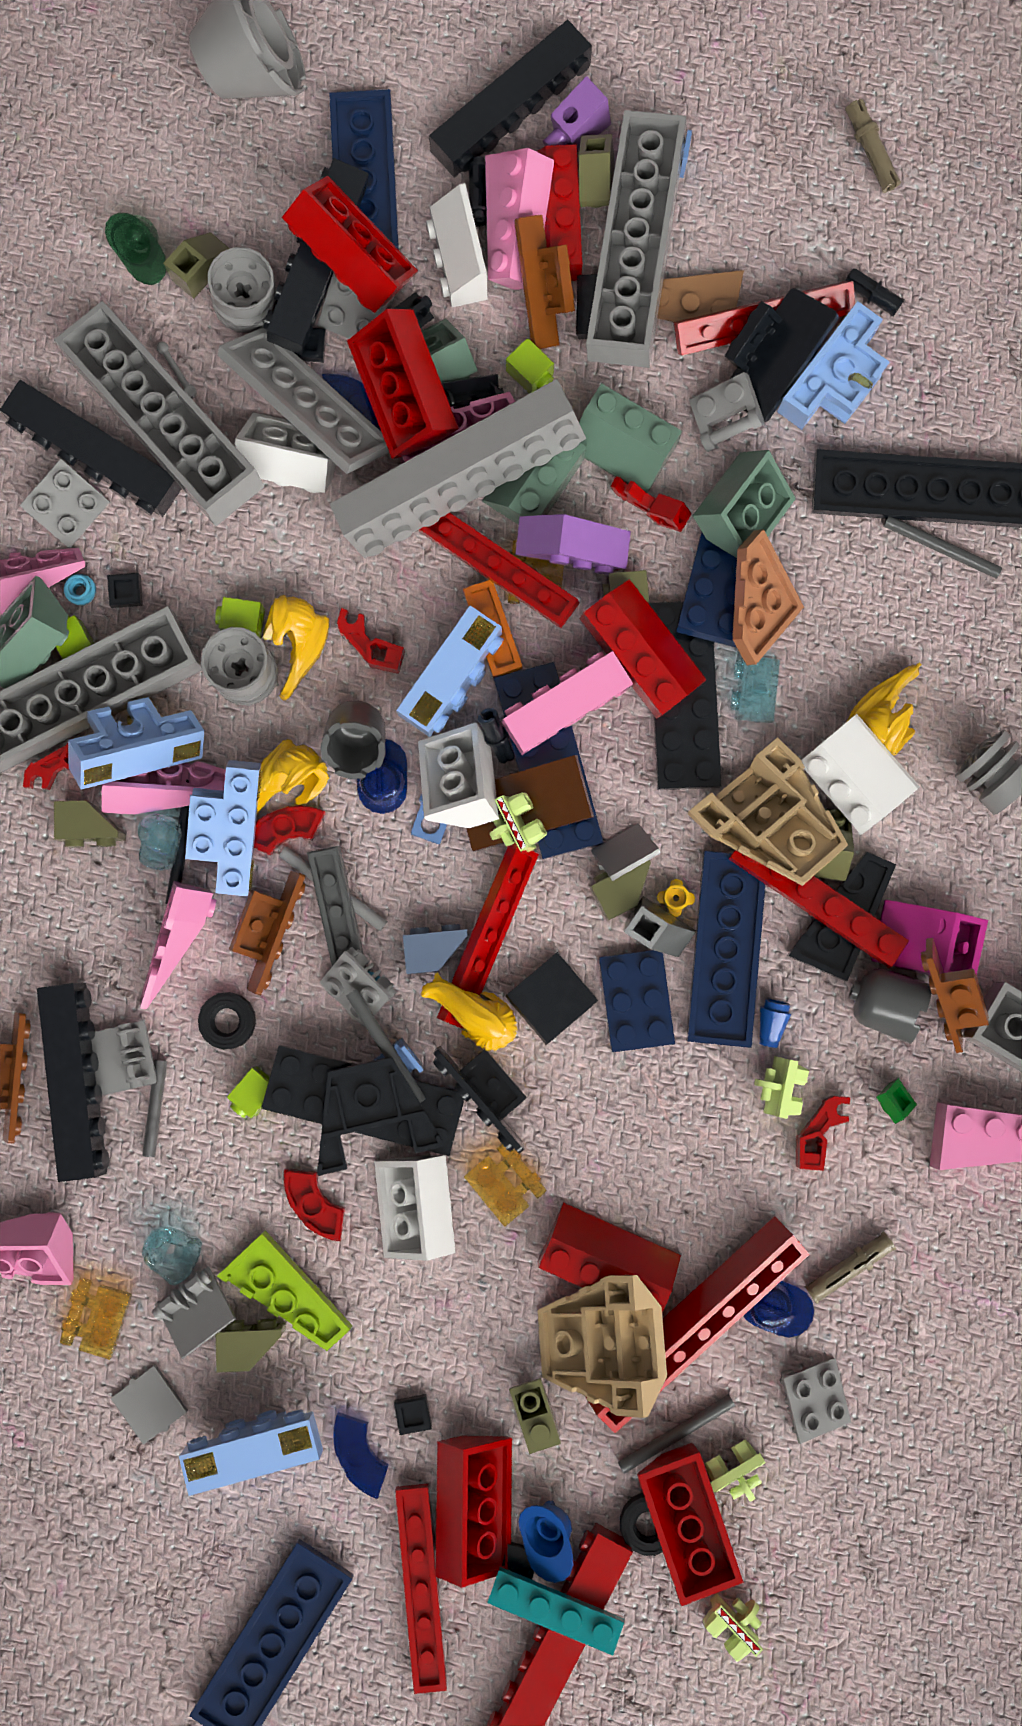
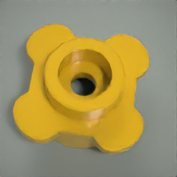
(676, 888)

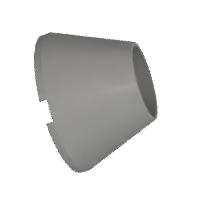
(247, 50)

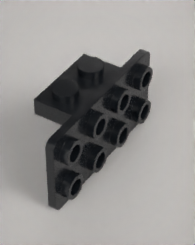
(779, 345)
(489, 1088)

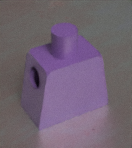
(579, 114)

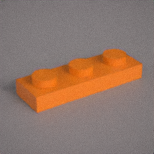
(486, 600)

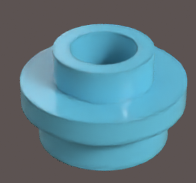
(73, 583)

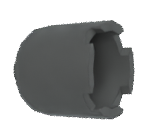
(354, 739)
(890, 1003)

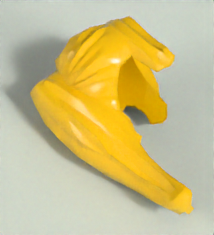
(306, 632)
(876, 710)
(292, 766)
(486, 1022)

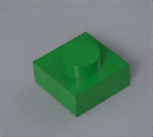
(896, 1101)

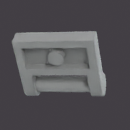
(723, 403)

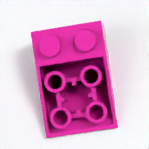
(956, 936)

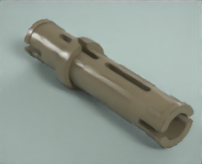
(869, 138)
(850, 1267)

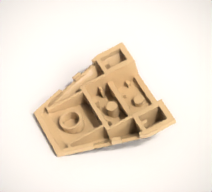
(773, 816)
(606, 1345)

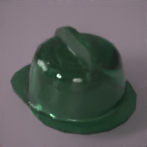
(137, 246)

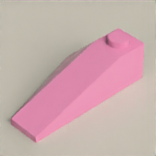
(48, 565)
(160, 788)
(180, 925)
(37, 1248)

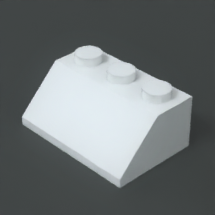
(458, 248)
(284, 454)
(859, 774)
(458, 778)
(415, 1207)

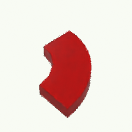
(286, 824)
(311, 1205)

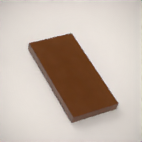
(556, 796)

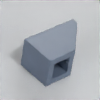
(431, 951)

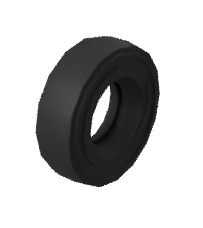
(207, 1017)
(640, 1543)

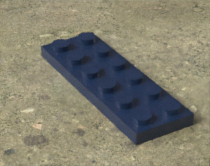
(365, 140)
(519, 688)
(725, 954)
(273, 1640)

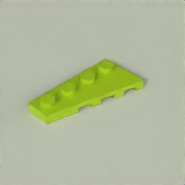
(279, 1284)

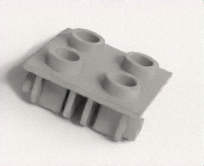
(343, 311)
(64, 503)
(349, 975)
(124, 1058)
(194, 1312)
(815, 1400)

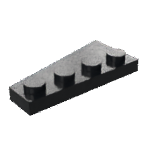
(825, 948)

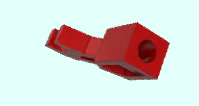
(662, 509)
(356, 636)
(46, 768)
(824, 1117)

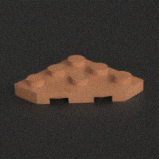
(763, 598)

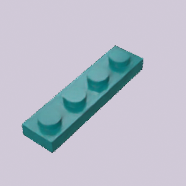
(556, 1611)

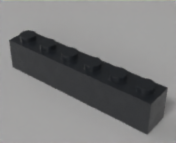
(511, 98)
(308, 277)
(90, 448)
(72, 1082)

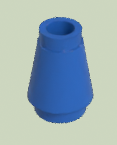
(773, 1021)

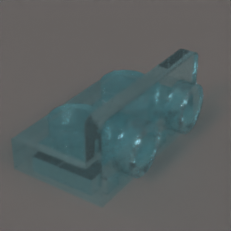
(756, 690)

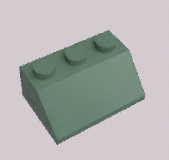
(449, 351)
(626, 438)
(537, 488)
(744, 500)
(30, 632)

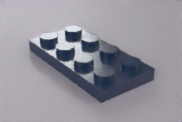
(710, 595)

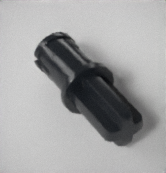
(875, 292)
(496, 735)

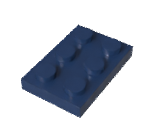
(636, 1001)

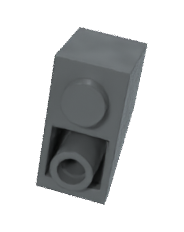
(658, 928)

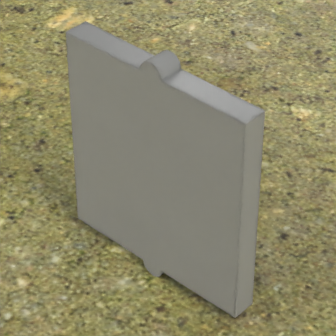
(625, 852)
(149, 1404)

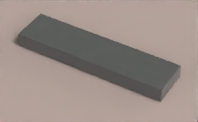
(334, 901)

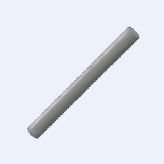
(359, 907)

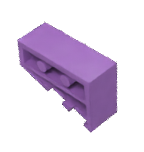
(573, 541)

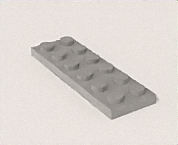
(305, 400)

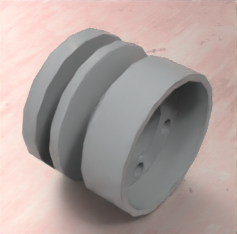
(236, 274)
(233, 651)
(995, 770)

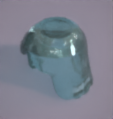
(159, 841)
(174, 1266)

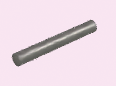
(154, 1110)

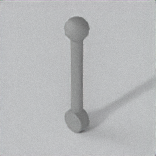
(163, 348)

